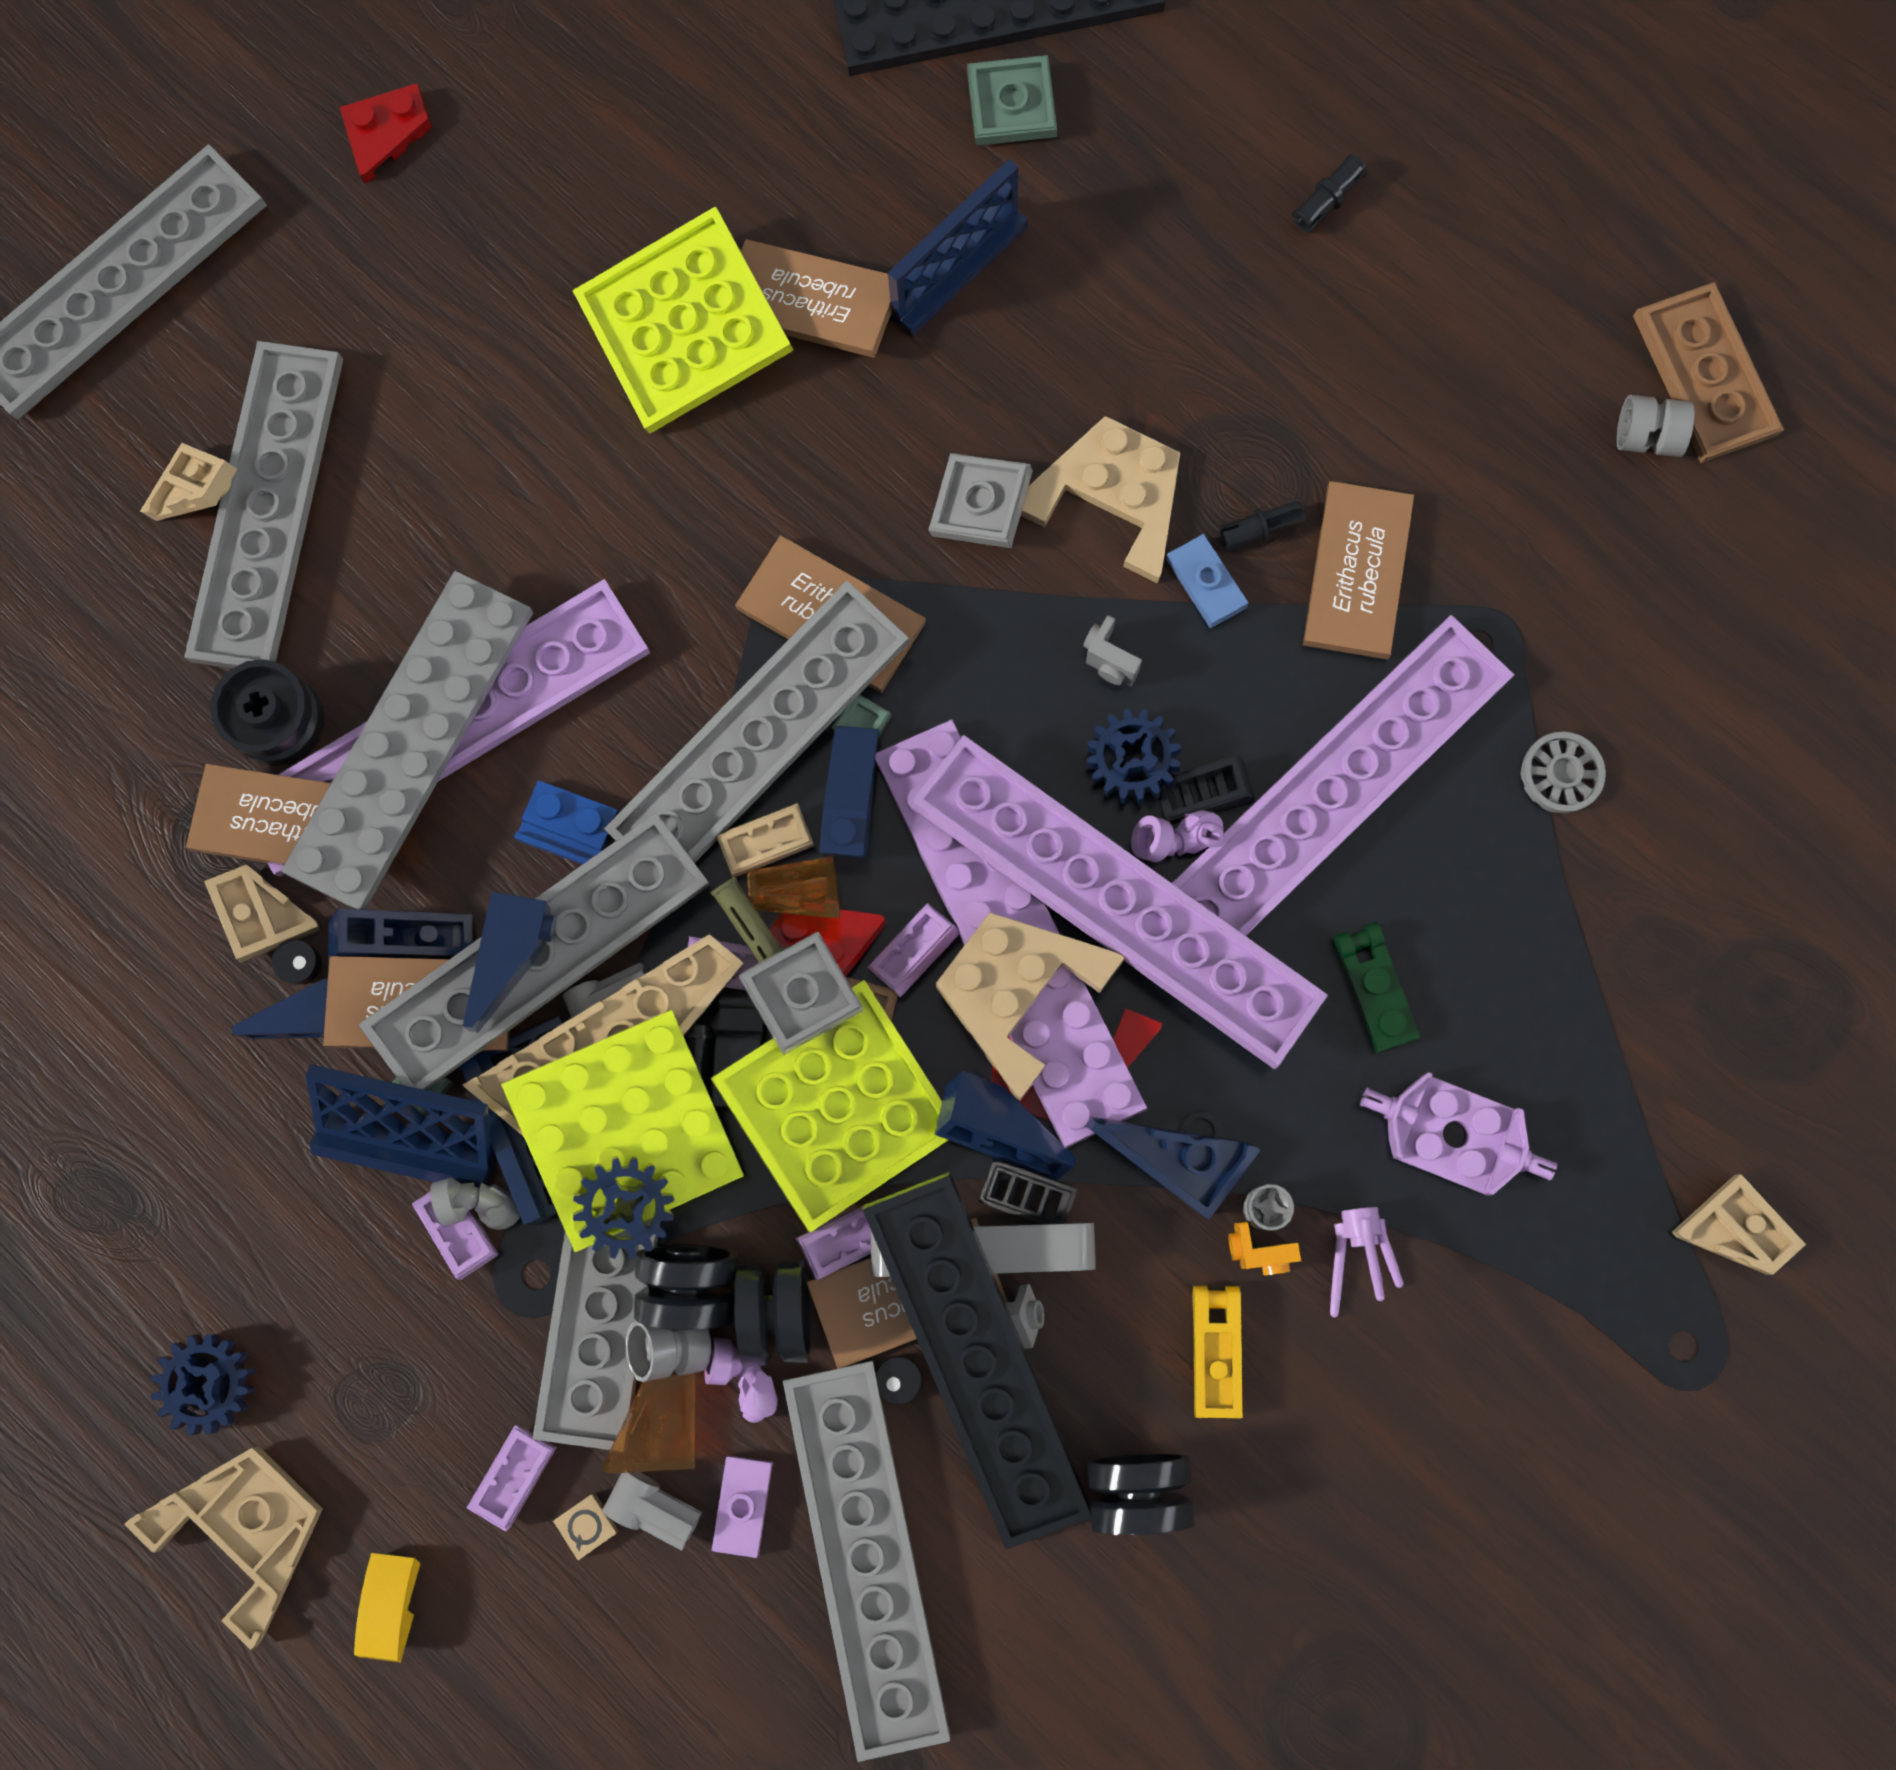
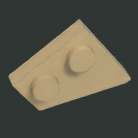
(189, 484)
(256, 913)
(1741, 1228)

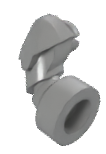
(492, 1203)

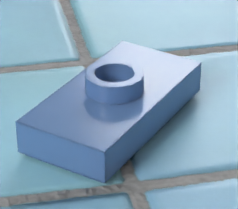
(1207, 581)

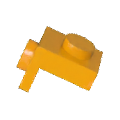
(1272, 1259)

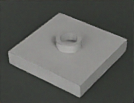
(980, 500)
(800, 993)

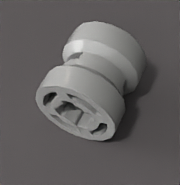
(1273, 1203)

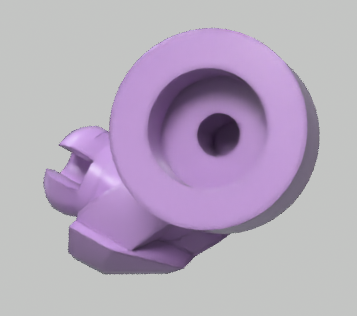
(1156, 839)
(757, 1390)

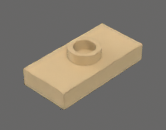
(765, 840)

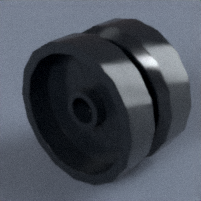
(267, 713)
(685, 1286)
(766, 1313)
(1140, 1501)

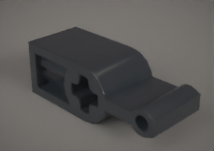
(737, 1035)

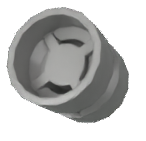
(1662, 426)
(658, 1351)

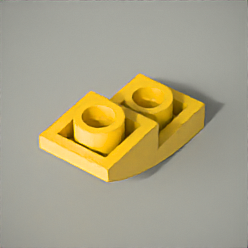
(383, 1607)

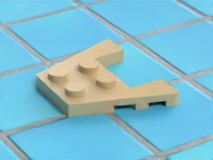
(1121, 475)
(1003, 975)
(254, 1517)

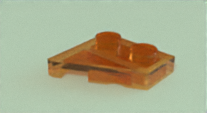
(796, 888)
(657, 1429)

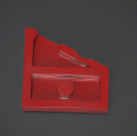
(384, 126)
(845, 936)

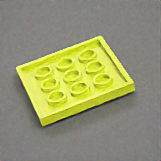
(682, 320)
(623, 1100)
(835, 1111)

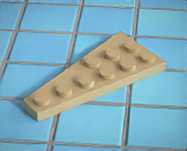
(681, 983)

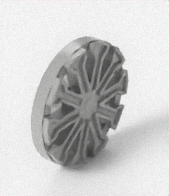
(1563, 772)

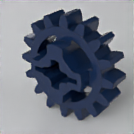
(1147, 768)
(634, 1224)
(184, 1375)

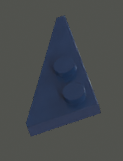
(1188, 1164)

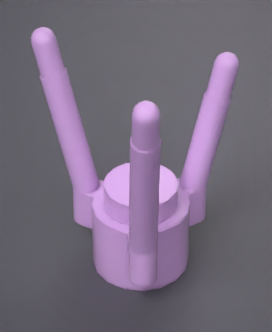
(1363, 1229)

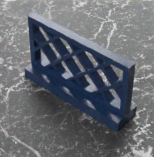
(956, 250)
(385, 1142)
(509, 1145)

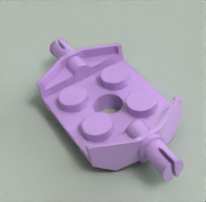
(1494, 1141)

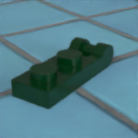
(1376, 988)

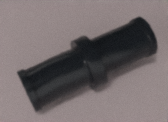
(1330, 193)

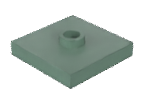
(1012, 100)

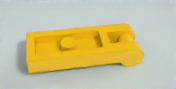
(1217, 1354)

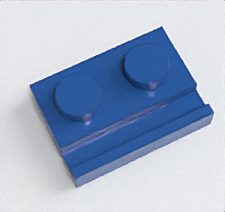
(565, 824)

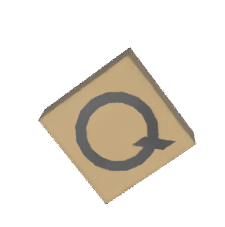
(585, 1526)

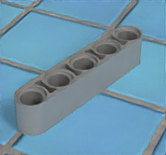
(1026, 1248)

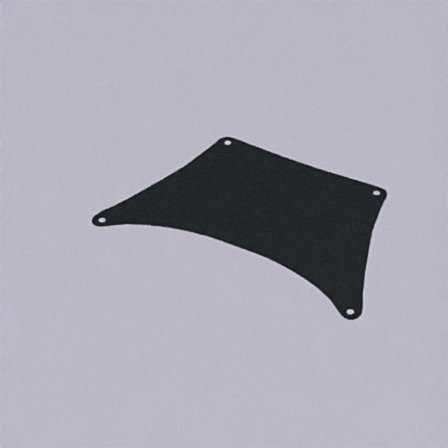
(1446, 866)

